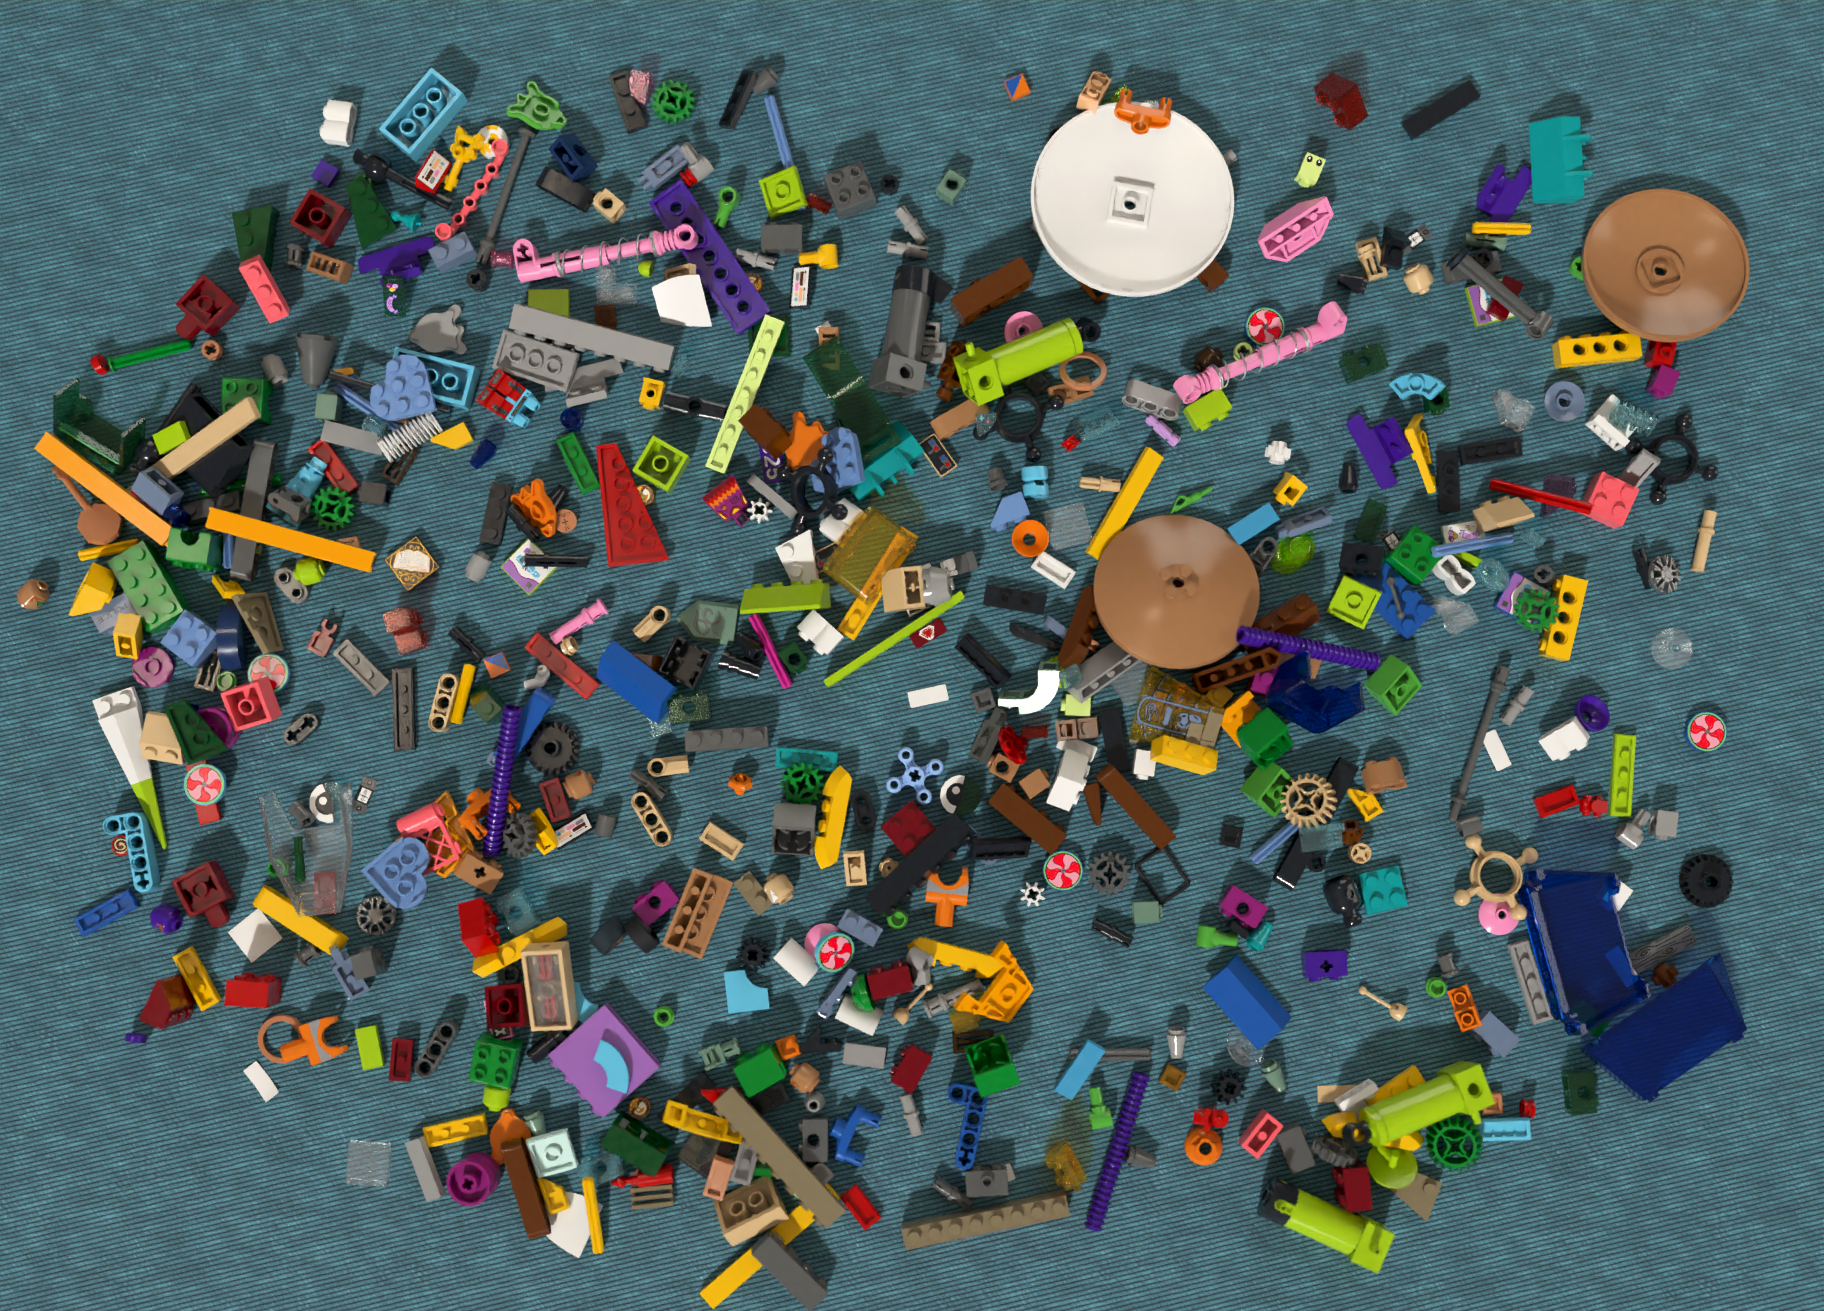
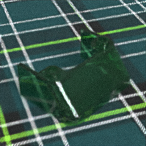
(92, 435)

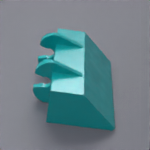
(1558, 160)
(888, 464)

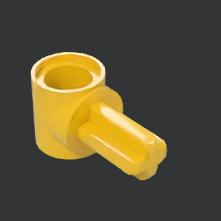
(825, 256)

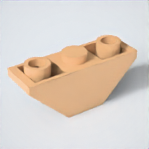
(1093, 92)

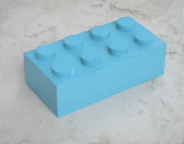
(423, 114)
(450, 380)

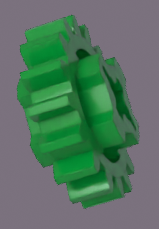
(680, 98)
(338, 514)
(1530, 603)
(793, 780)

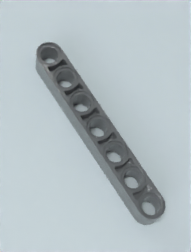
(254, 503)

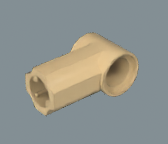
(651, 624)
(671, 765)

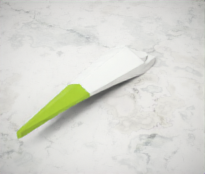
(123, 724)

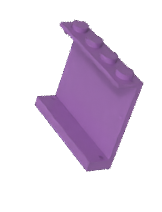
(577, 1062)

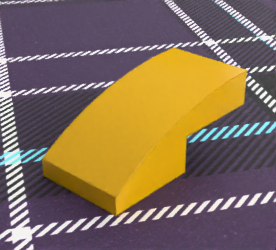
(547, 838)

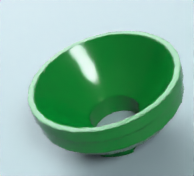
(862, 994)

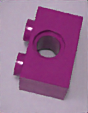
(1254, 909)
(647, 911)

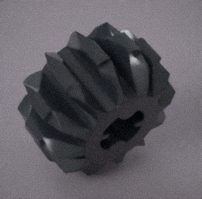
(754, 946)
(1235, 1088)

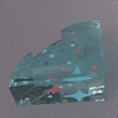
(985, 422)

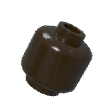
(1207, 357)

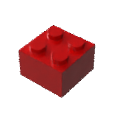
(479, 927)
(253, 991)

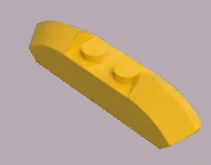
(833, 818)
(511, 951)
(951, 954)
(1335, 1123)

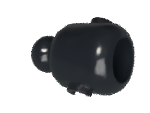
(1343, 898)

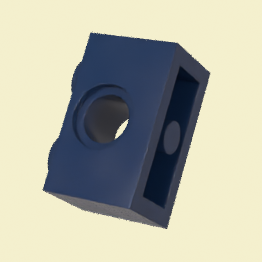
(573, 157)

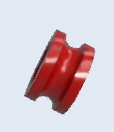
(688, 178)
(1071, 443)
(1527, 1108)

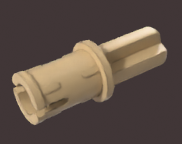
(1100, 483)

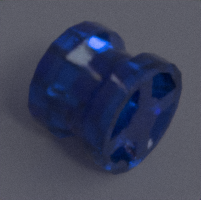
(177, 516)

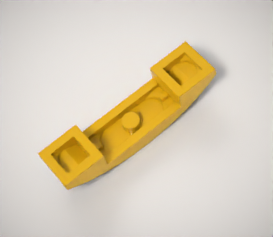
(699, 1123)

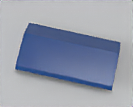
(635, 681)
(1247, 1002)

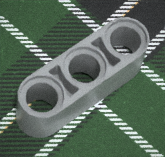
(1152, 400)

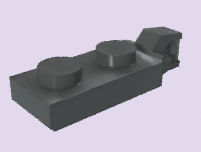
(988, 736)

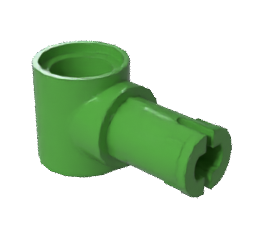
(726, 207)
(1209, 937)
(1099, 1115)

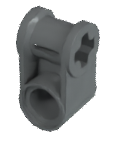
(1261, 557)

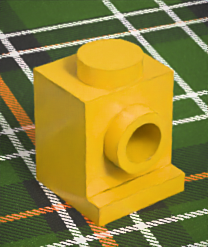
(658, 387)
(1295, 489)

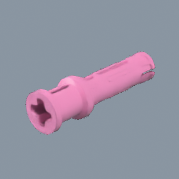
(586, 617)

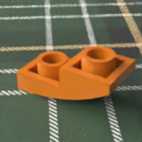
(1464, 1008)

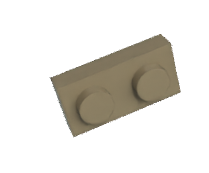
(753, 893)

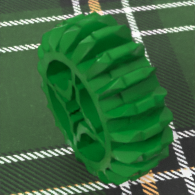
(1444, 1156)

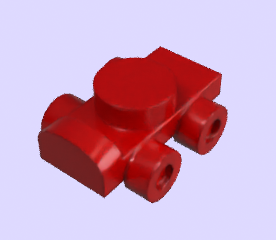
(1596, 806)

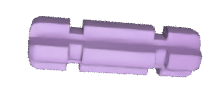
(1162, 429)

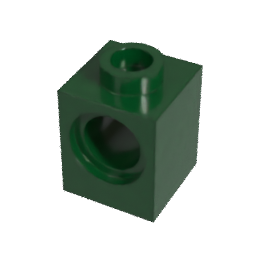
(1430, 407)
(790, 650)

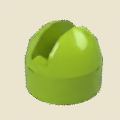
(646, 268)

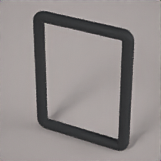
(1148, 883)

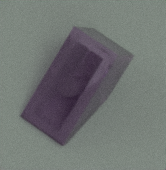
(1558, 485)

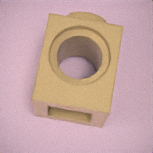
(612, 213)

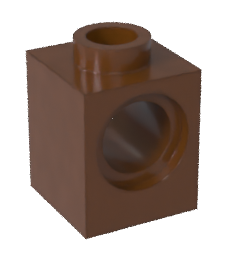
(1213, 276)

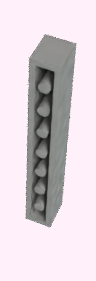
(593, 337)

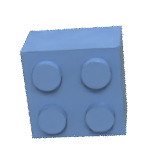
(191, 639)

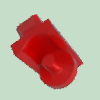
(1210, 1117)

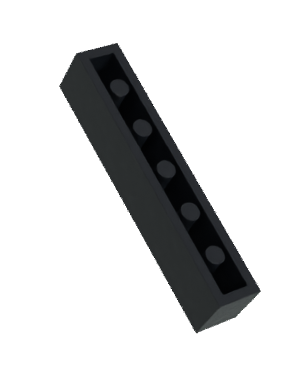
(920, 865)

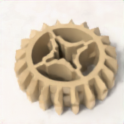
(1324, 789)

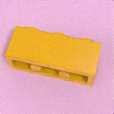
(1183, 755)

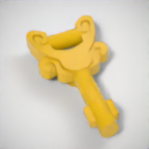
(462, 154)

